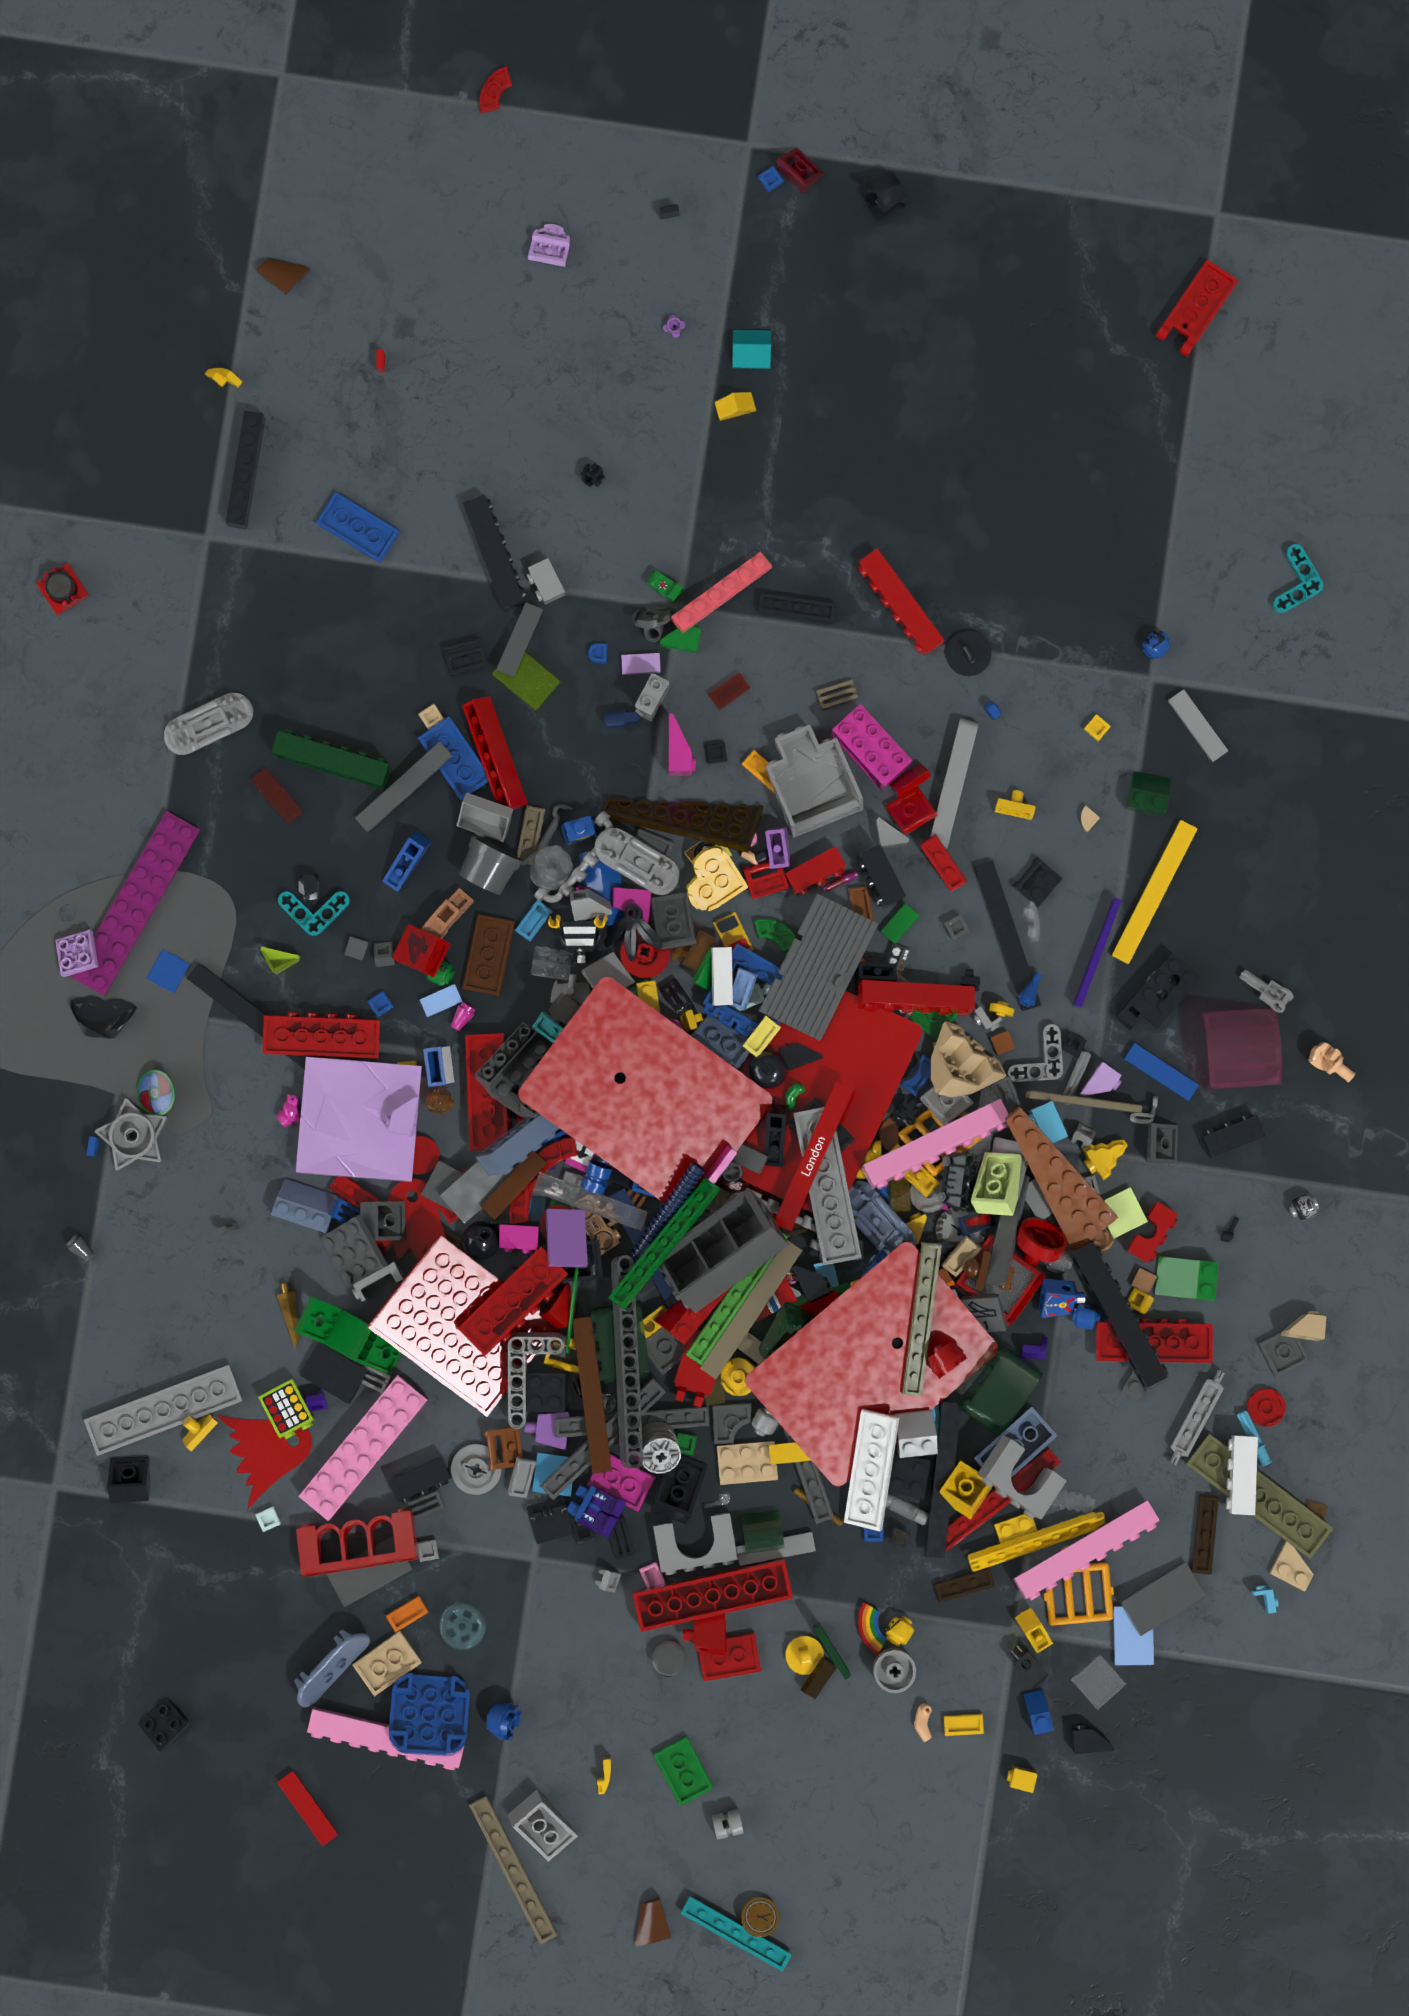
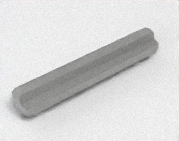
(1077, 1074)

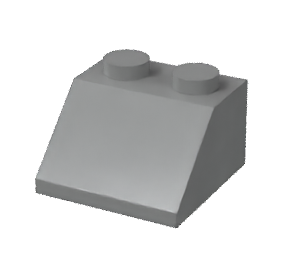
(916, 1434)

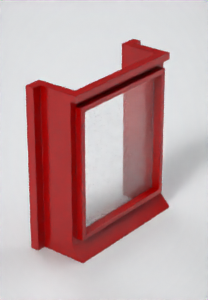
(1023, 1285)

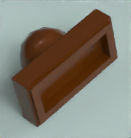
(977, 1269)

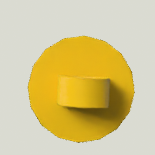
(804, 1654)

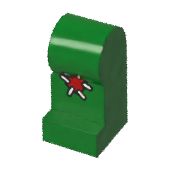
(664, 586)

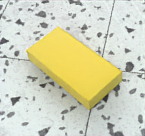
(761, 1036)

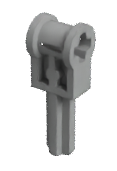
(1271, 993)

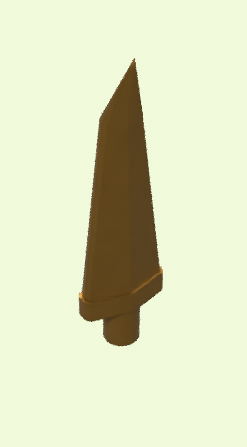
(289, 1309)

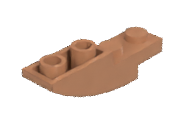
(448, 914)

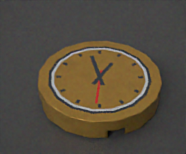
(760, 1917)

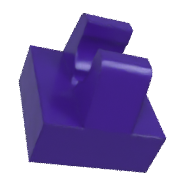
(316, 1402)

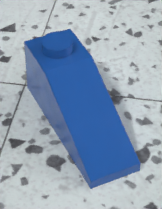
(407, 860)

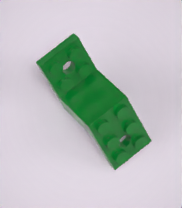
(347, 1335)

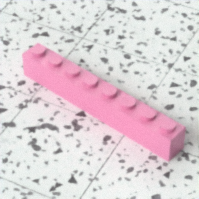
(935, 1144)
(1085, 1550)
(367, 1733)

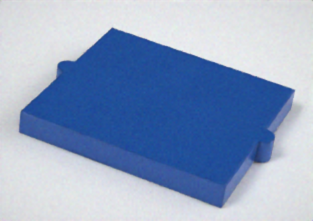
(168, 971)

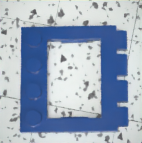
(766, 972)

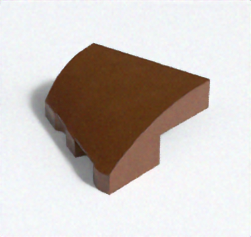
(652, 1923)

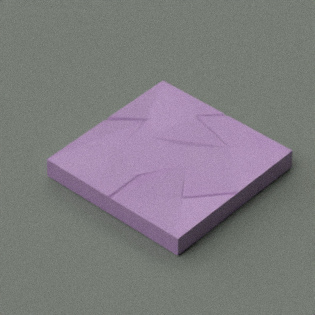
(347, 1117)

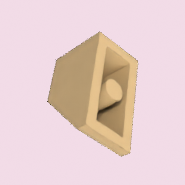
(1307, 1326)

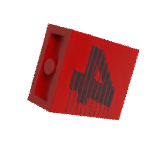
(421, 950)

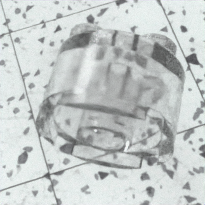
(551, 867)

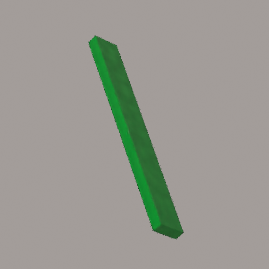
(664, 1243)

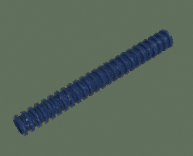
(668, 1210)

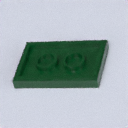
(832, 1651)

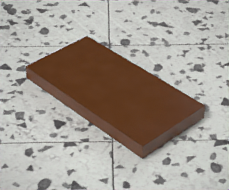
(488, 955)

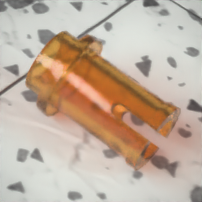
(1009, 1279)

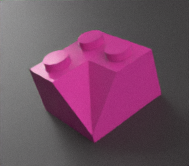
(519, 1237)

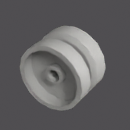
(896, 1681)

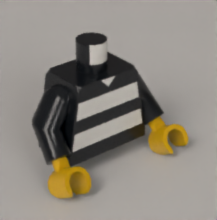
(580, 935)

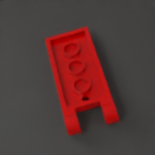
(1199, 305)

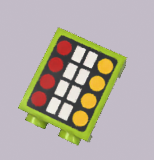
(286, 1409)

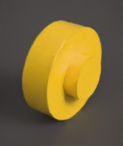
(1001, 1009)

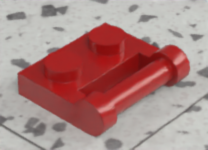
(766, 884)

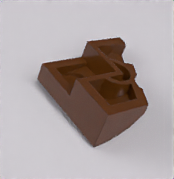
(282, 274)

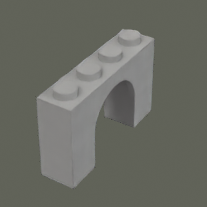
(997, 1473)
(673, 1559)

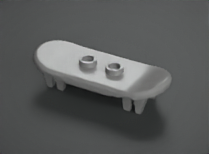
(208, 723)
(637, 861)

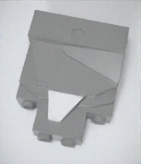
(812, 781)

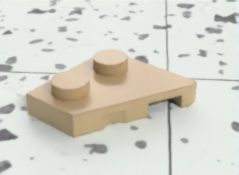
(1292, 1568)

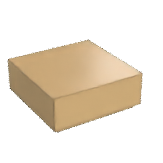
(431, 716)

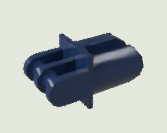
(619, 719)

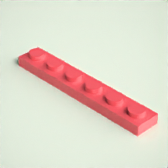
(721, 592)

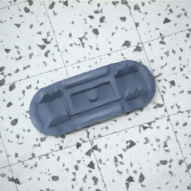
(878, 1219)
(330, 1667)

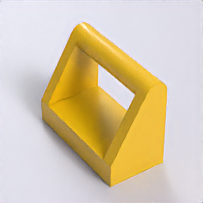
(562, 1365)

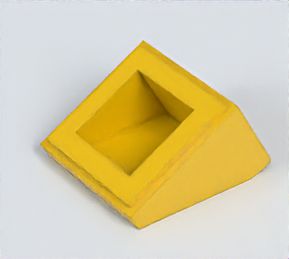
(1140, 1301)

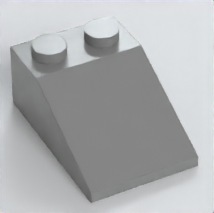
(541, 1825)

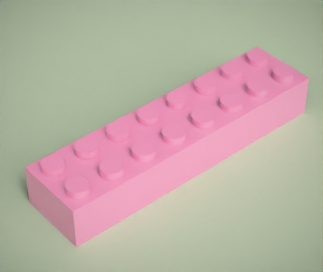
(363, 1447)

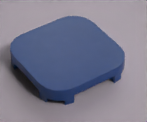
(429, 1715)

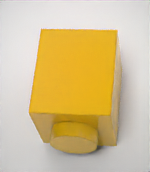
(1022, 1779)

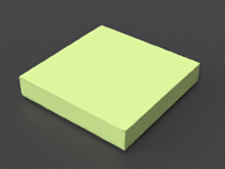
(1128, 1211)

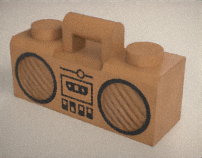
(597, 1229)

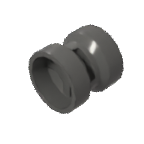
(733, 1172)

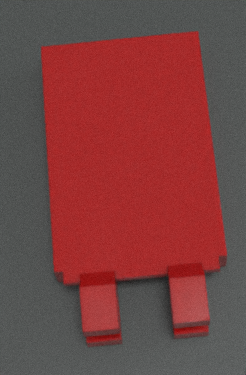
(691, 1377)

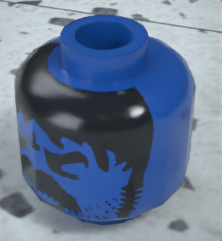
(1156, 645)
(1085, 1316)

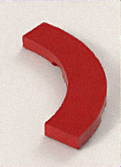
(552, 1154)

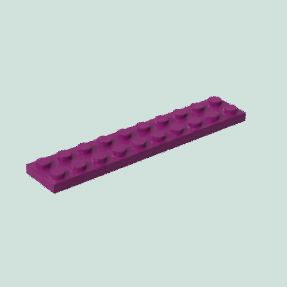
(138, 900)

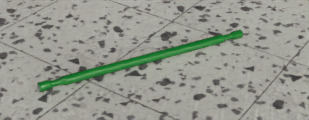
(571, 1310)

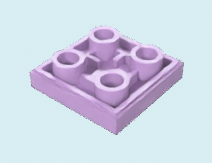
(76, 953)

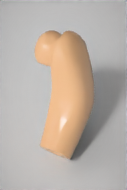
(921, 1721)

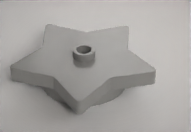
(119, 1133)

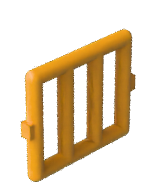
(903, 1135)
(1090, 1616)

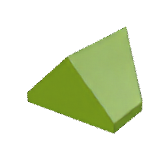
(279, 960)

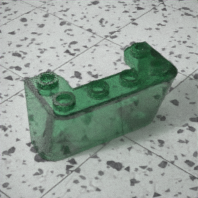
(605, 1336)
(1002, 1391)

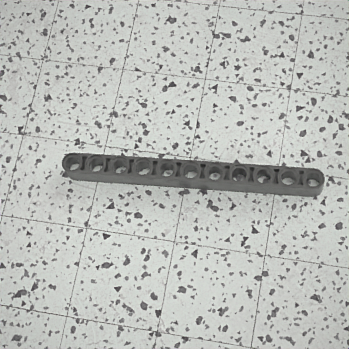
(623, 1371)

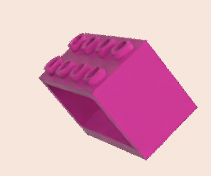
(871, 747)

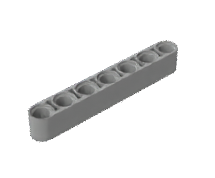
(954, 780)

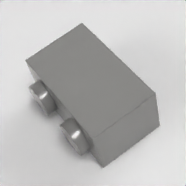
(546, 581)

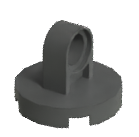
(654, 618)

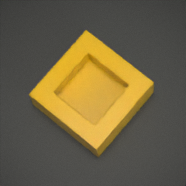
(1097, 728)

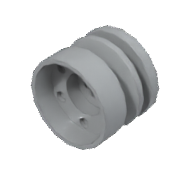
(660, 1447)

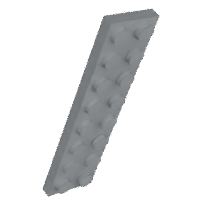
(830, 1197)
(163, 1410)

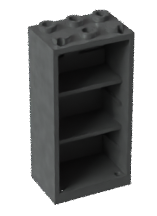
(716, 1258)

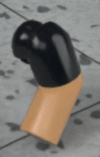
(757, 857)

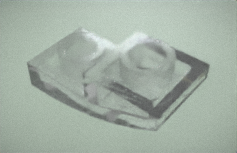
(1031, 915)

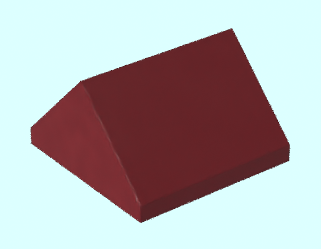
(798, 169)

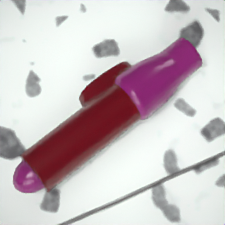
(841, 879)

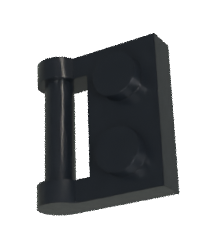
(1042, 886)

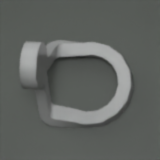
(1145, 1121)

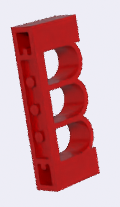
(311, 1554)

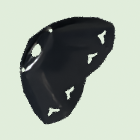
(101, 1019)

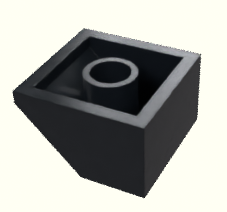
(129, 1479)

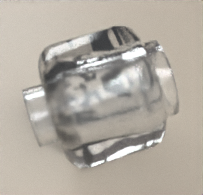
(1062, 1264)

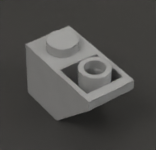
(588, 905)

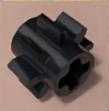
(592, 475)

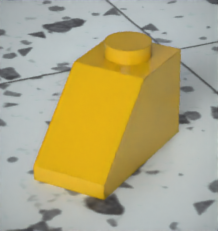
(1033, 1630)

